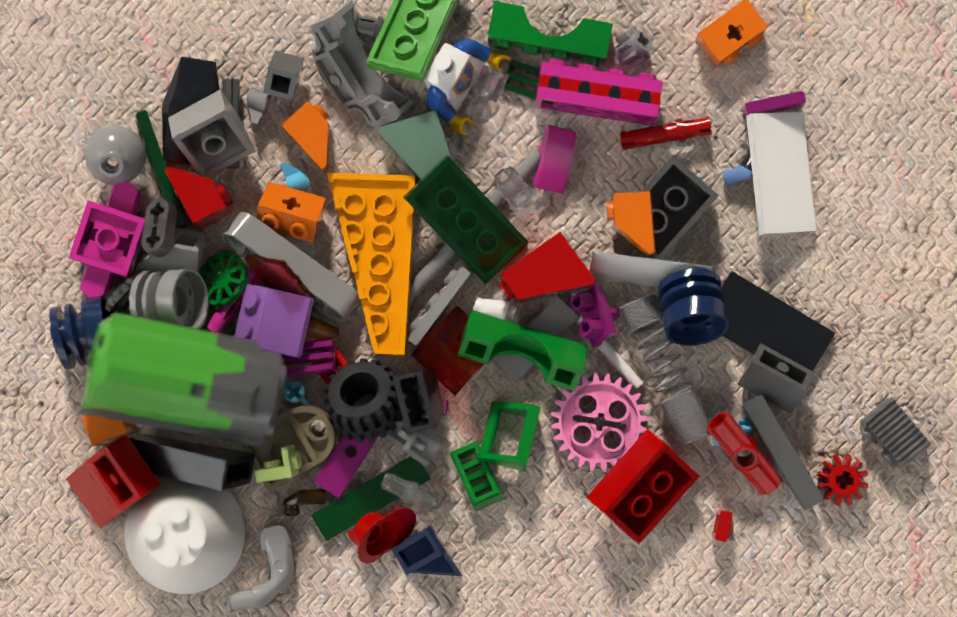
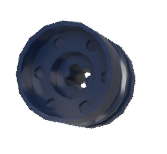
(693, 307)
(75, 333)

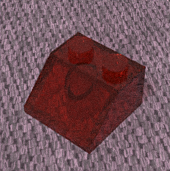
(441, 349)

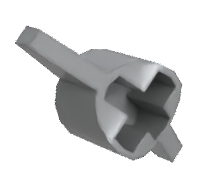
(257, 105)

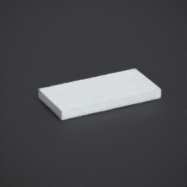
(781, 173)

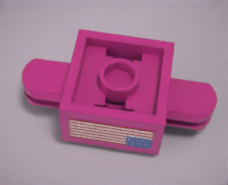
(109, 240)

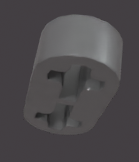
(159, 227)

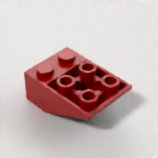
(112, 480)

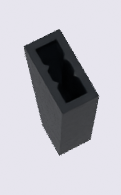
(195, 462)

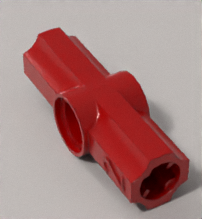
(753, 466)

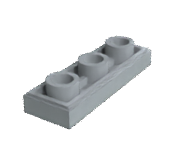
(439, 305)

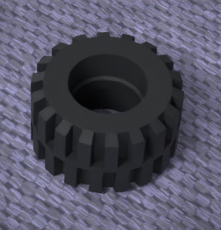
(353, 383)

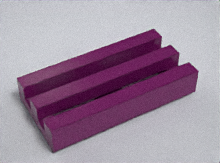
(775, 104)
(328, 345)

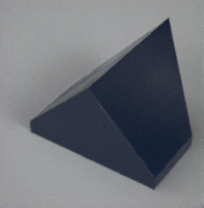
(425, 554)

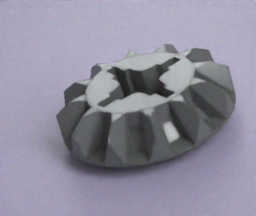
(120, 298)

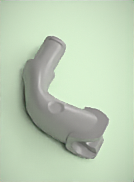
(278, 545)

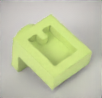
(276, 470)

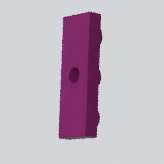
(340, 467)

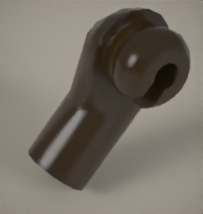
(303, 497)

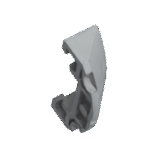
(345, 70)

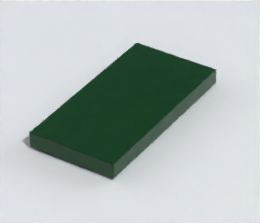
(465, 219)

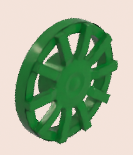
(224, 278)

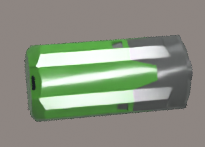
(183, 380)

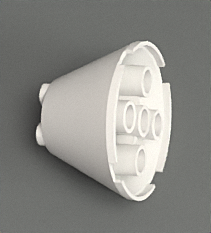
(185, 536)

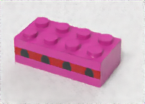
(599, 93)

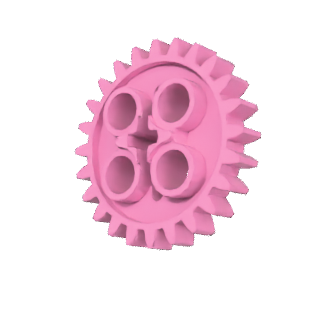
(604, 394)

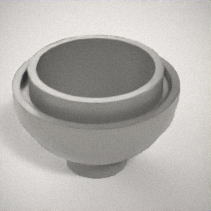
(117, 143)

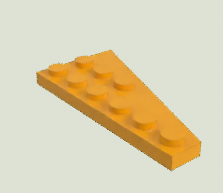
(379, 245)

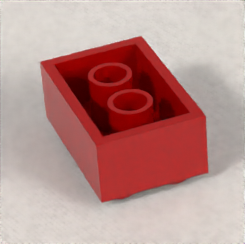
(643, 486)

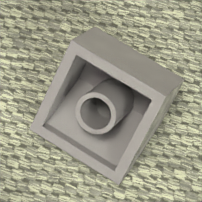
(210, 134)

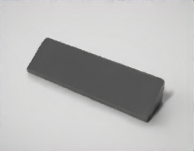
(782, 452)

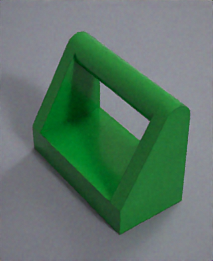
(519, 461)

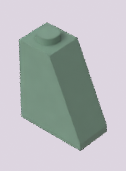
(417, 142)

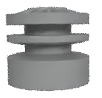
(170, 297)

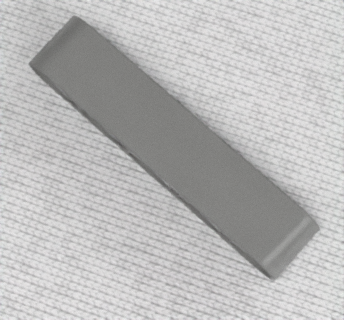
(330, 293)

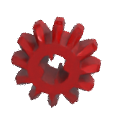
(846, 489)

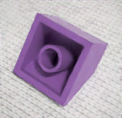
(274, 319)

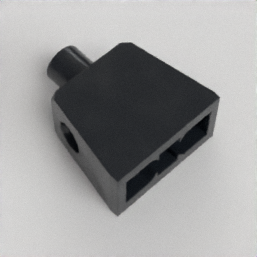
(419, 397)

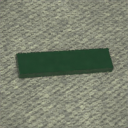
(157, 163)
(365, 499)

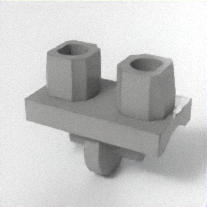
(418, 444)

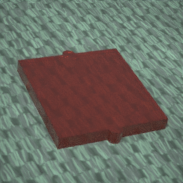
(277, 275)

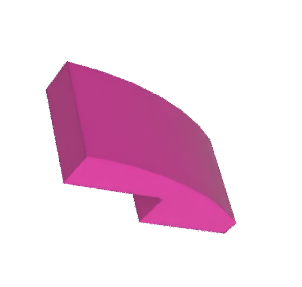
(556, 159)

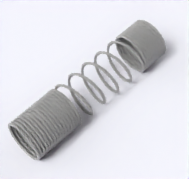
(684, 408)

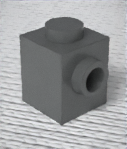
(283, 75)

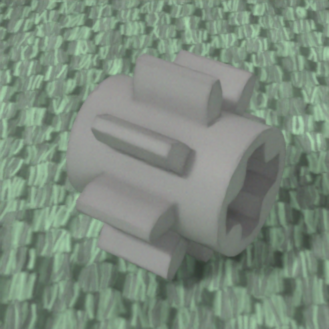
(633, 47)

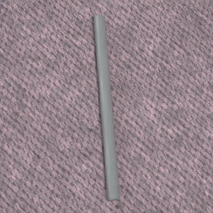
(446, 254)

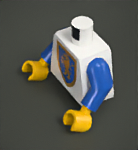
(453, 76)

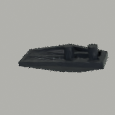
(191, 83)

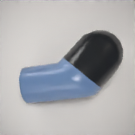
(739, 174)

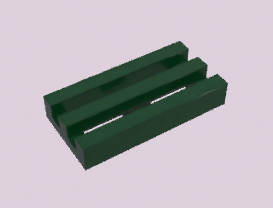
(518, 90)

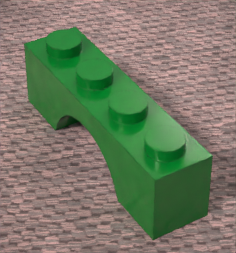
(586, 42)
(556, 357)

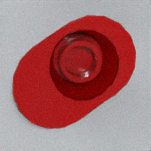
(380, 533)

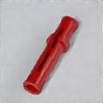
(665, 133)

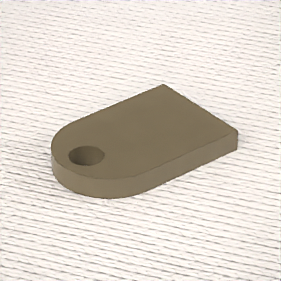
(296, 429)

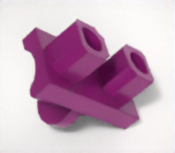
(596, 315)

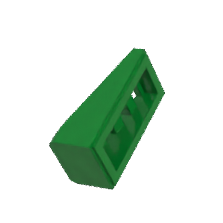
(486, 499)

